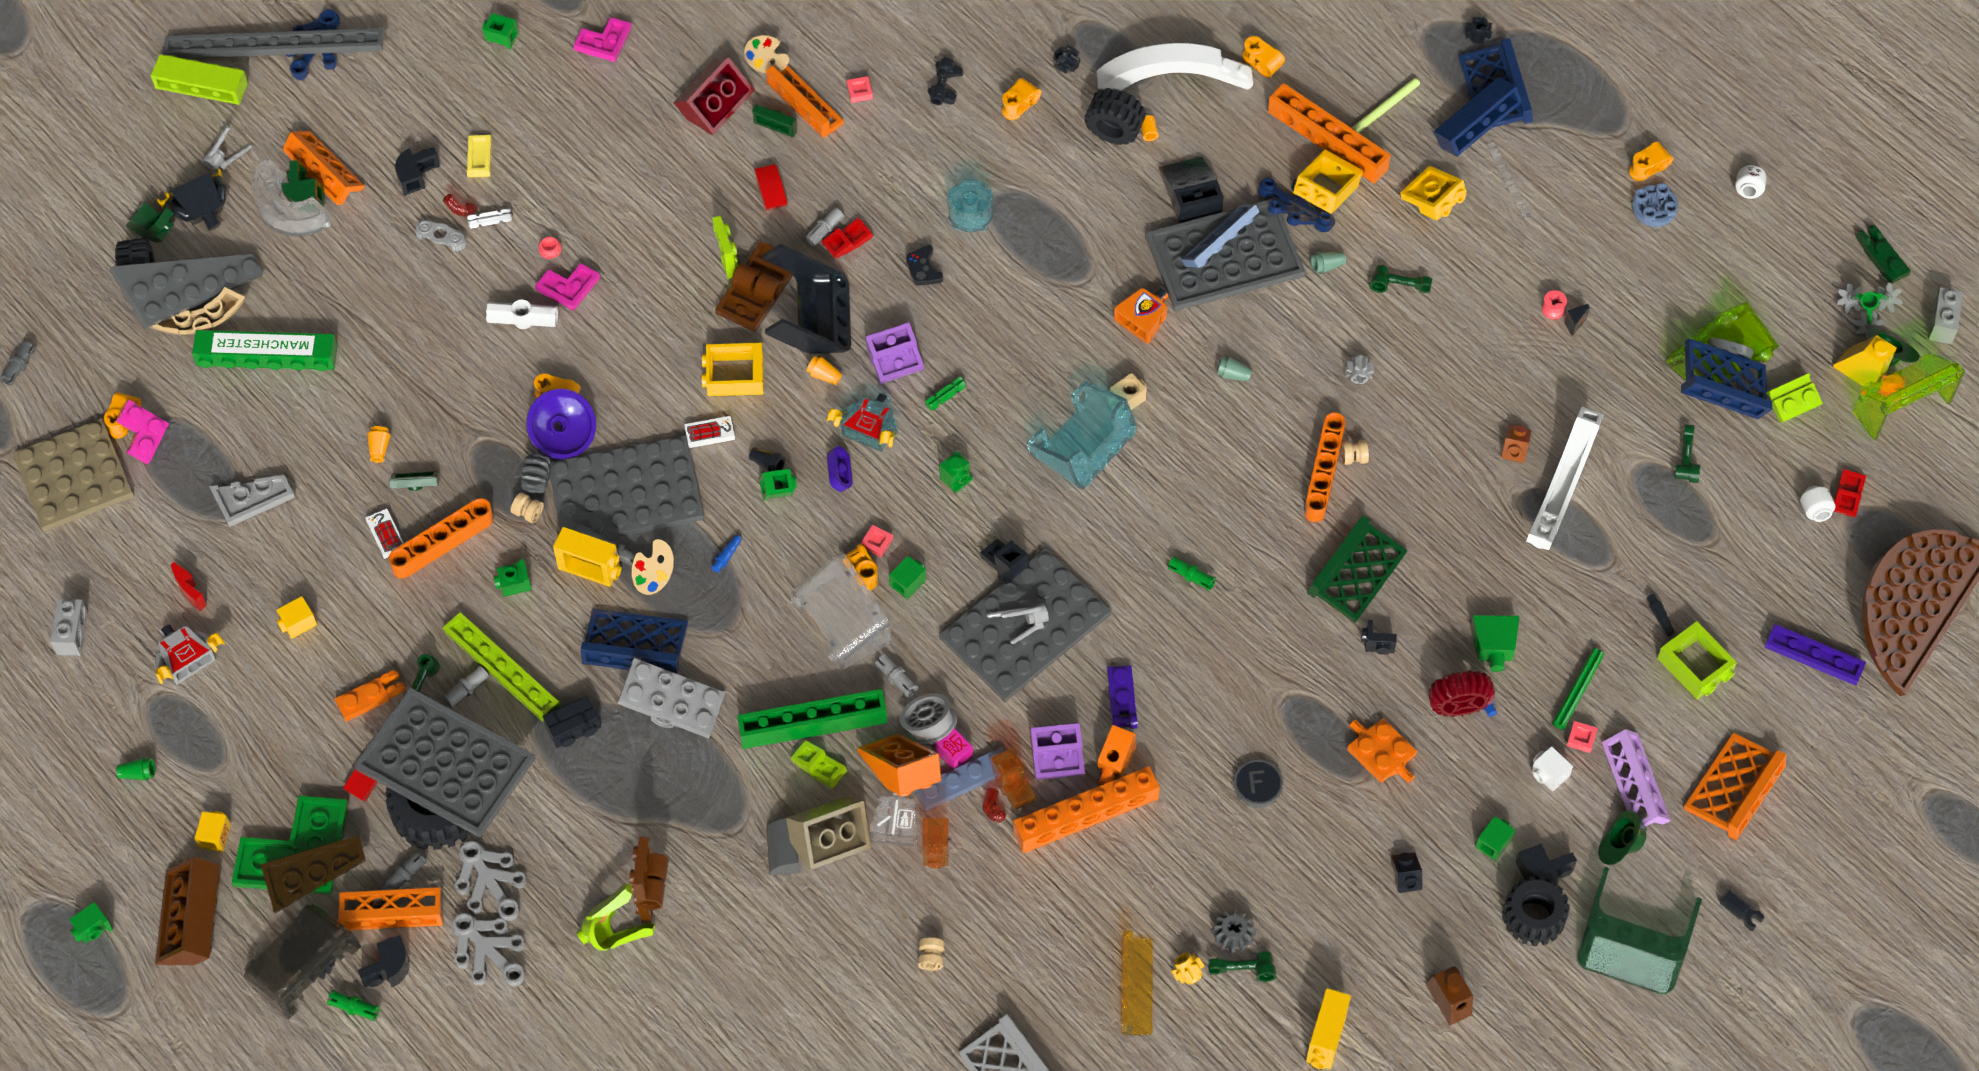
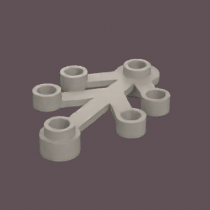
(488, 878)
(486, 946)

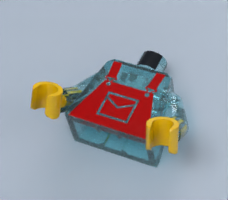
(867, 422)

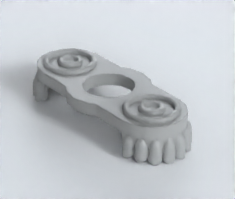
(453, 238)

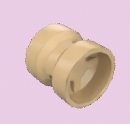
(1355, 452)
(527, 508)
(931, 954)

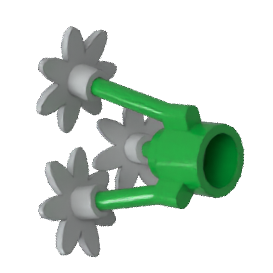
(1869, 302)

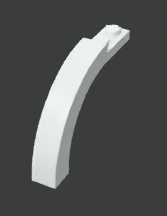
(1172, 59)
(1565, 479)

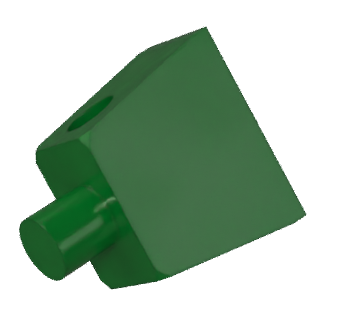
(1495, 639)

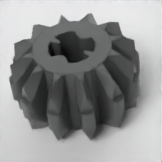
(536, 473)
(1230, 938)

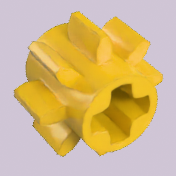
(1187, 968)

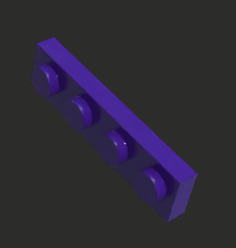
(1815, 654)

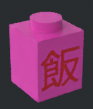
(954, 749)

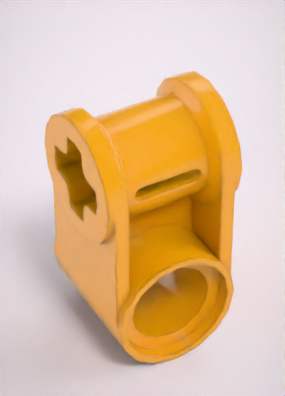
(1264, 58)
(1019, 99)
(1649, 161)
(553, 383)
(114, 428)
(864, 565)

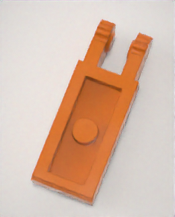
(369, 695)

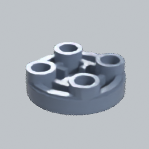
(1655, 205)

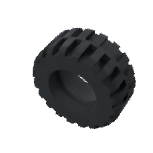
(420, 828)

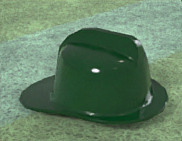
(1903, 351)
(1624, 837)

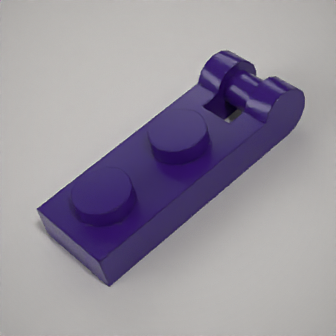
(1122, 696)

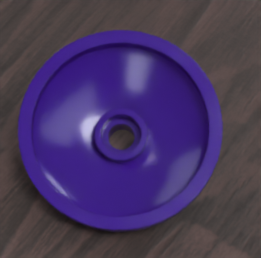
(576, 423)

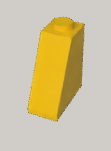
(1866, 360)

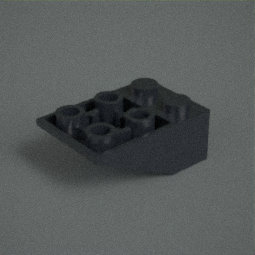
(1192, 189)

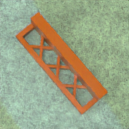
(801, 104)
(322, 165)
(391, 917)

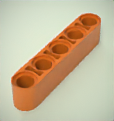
(1323, 476)
(445, 528)

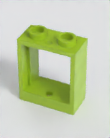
(1668, 657)

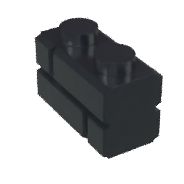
(572, 722)

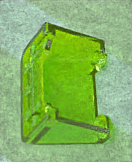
(1736, 325)

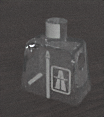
(894, 821)

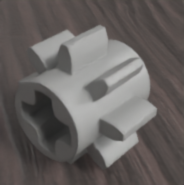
(1359, 369)

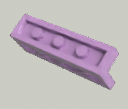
(1641, 772)

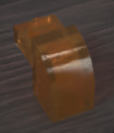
(1011, 779)

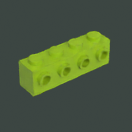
(199, 79)

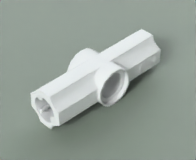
(510, 314)

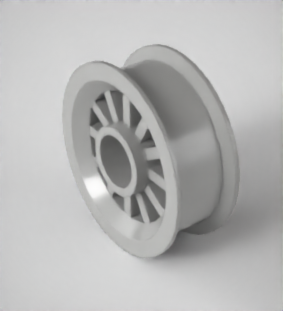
(928, 718)

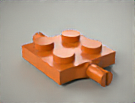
(1382, 750)

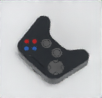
(920, 267)

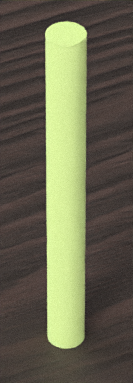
(1382, 108)

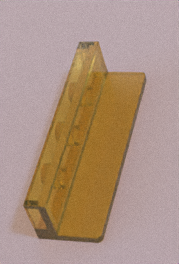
(1137, 985)

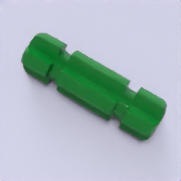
(945, 393)

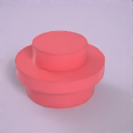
(549, 248)

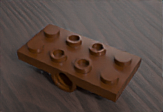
(753, 290)
(648, 879)

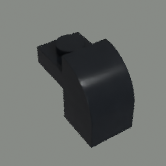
(410, 169)
(1006, 559)
(1536, 863)
(392, 967)

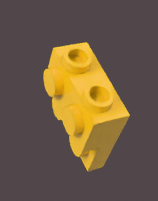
(1434, 192)

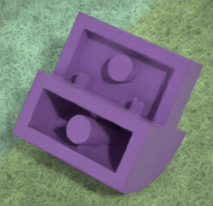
(894, 353)
(1057, 751)

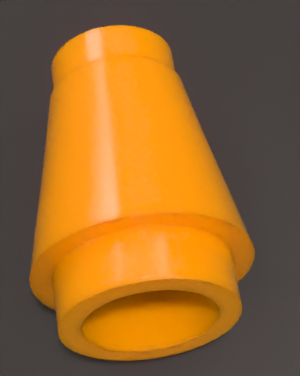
(823, 370)
(378, 442)

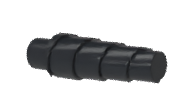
(1660, 613)

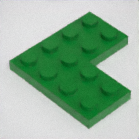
(315, 824)

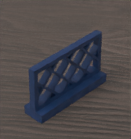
(1512, 75)
(1725, 394)
(618, 657)

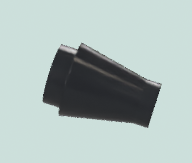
(767, 459)

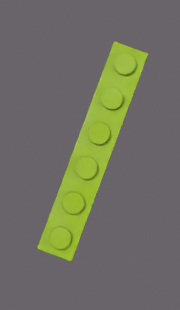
(500, 666)

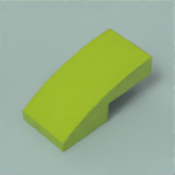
(818, 765)

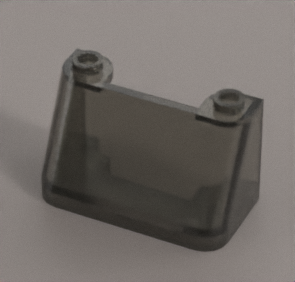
(299, 957)

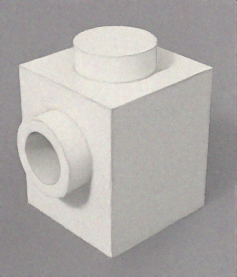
(1551, 768)

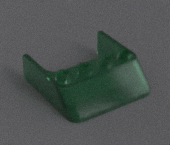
(1633, 951)

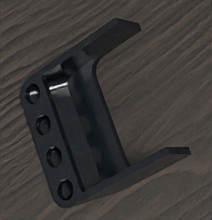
(821, 305)

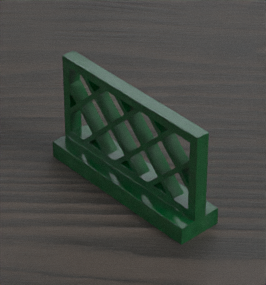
(1338, 563)

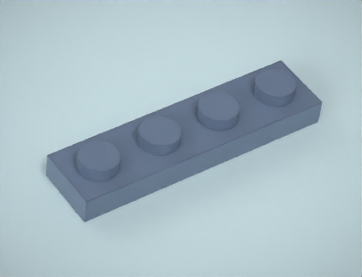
(1220, 235)
(958, 781)

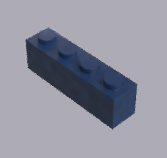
(1478, 116)

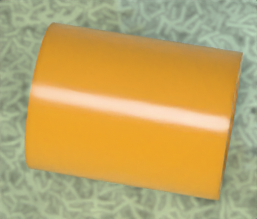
(1149, 129)

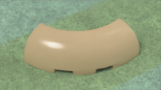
(207, 318)

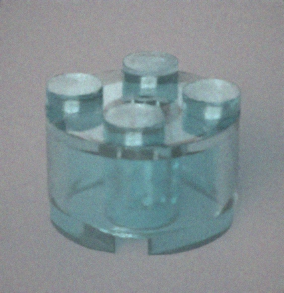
(970, 206)

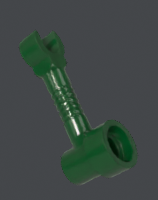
(1381, 279)
(1687, 470)
(428, 670)
(1263, 966)

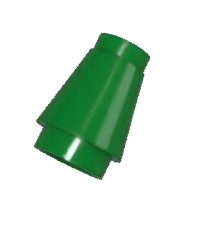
(137, 769)

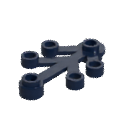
(321, 24)
(1319, 219)

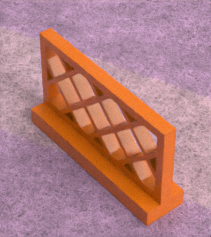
(1756, 790)

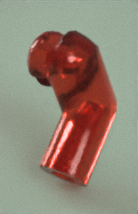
(457, 208)
(991, 808)

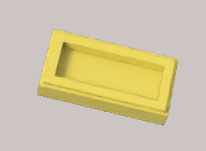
(479, 155)

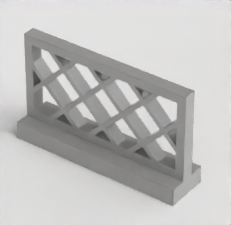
(1017, 1042)

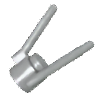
(215, 158)
(1034, 615)

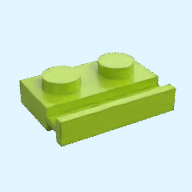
(1794, 398)

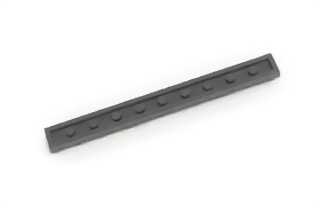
(274, 43)

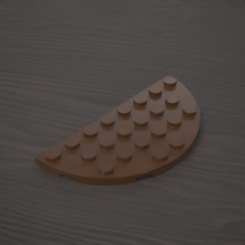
(1914, 600)

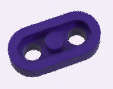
(839, 469)

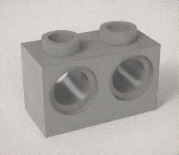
(1945, 315)
(69, 627)

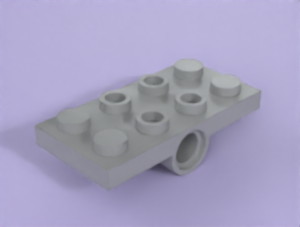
(671, 698)

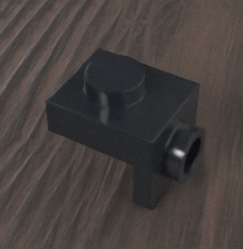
(1378, 642)
(1407, 871)

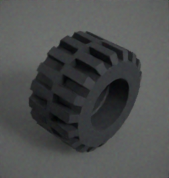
(1115, 116)
(133, 252)
(1533, 929)

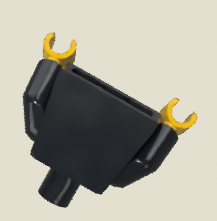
(198, 200)

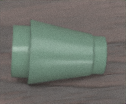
(1327, 261)
(1233, 369)

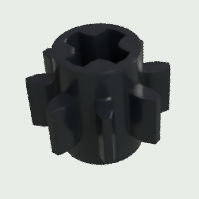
(1478, 30)
(1066, 59)

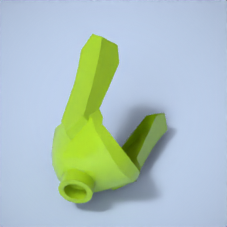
(597, 927)

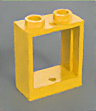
(1327, 164)
(733, 352)
(587, 557)
(1328, 1029)

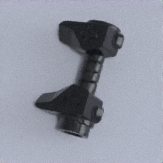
(938, 93)

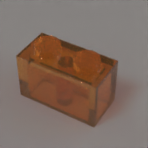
(935, 842)

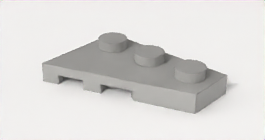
(246, 500)

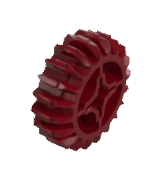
(1461, 693)

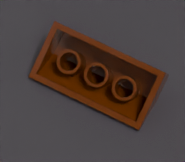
(187, 913)

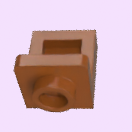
(1516, 443)

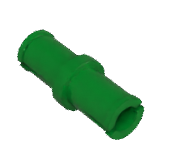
(1191, 573)
(353, 1005)

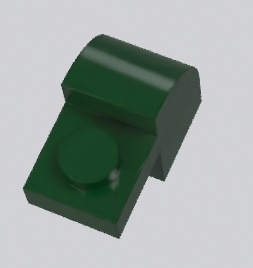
(301, 188)
(150, 223)

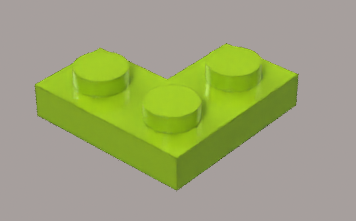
(727, 249)

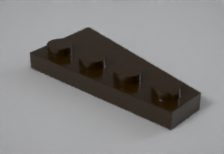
(305, 872)

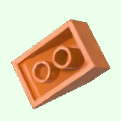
(902, 763)

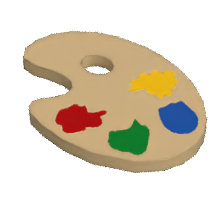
(761, 51)
(649, 574)

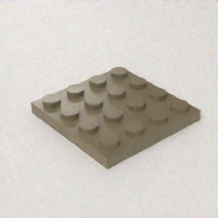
(72, 475)

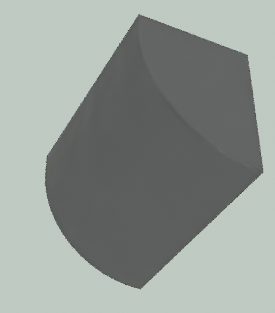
(781, 853)

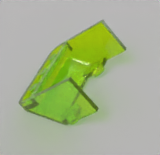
(1906, 387)

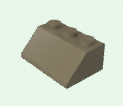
(829, 832)

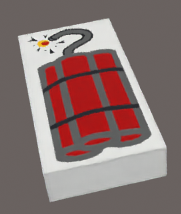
(709, 431)
(384, 532)

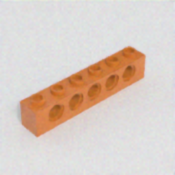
(1328, 132)
(1086, 809)

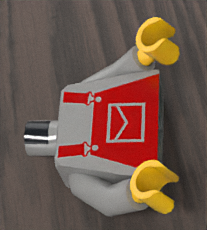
(184, 652)

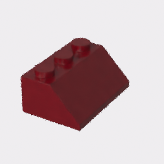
(714, 95)

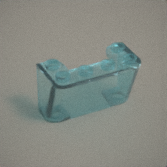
(1088, 438)

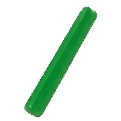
(1578, 688)

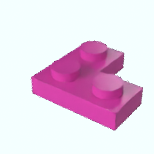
(604, 45)
(568, 291)
(148, 430)

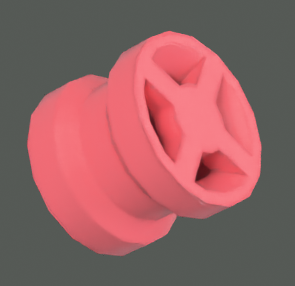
(1555, 310)

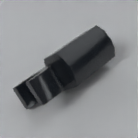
(1741, 910)

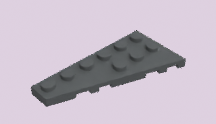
(172, 287)

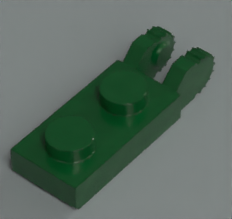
(1883, 255)

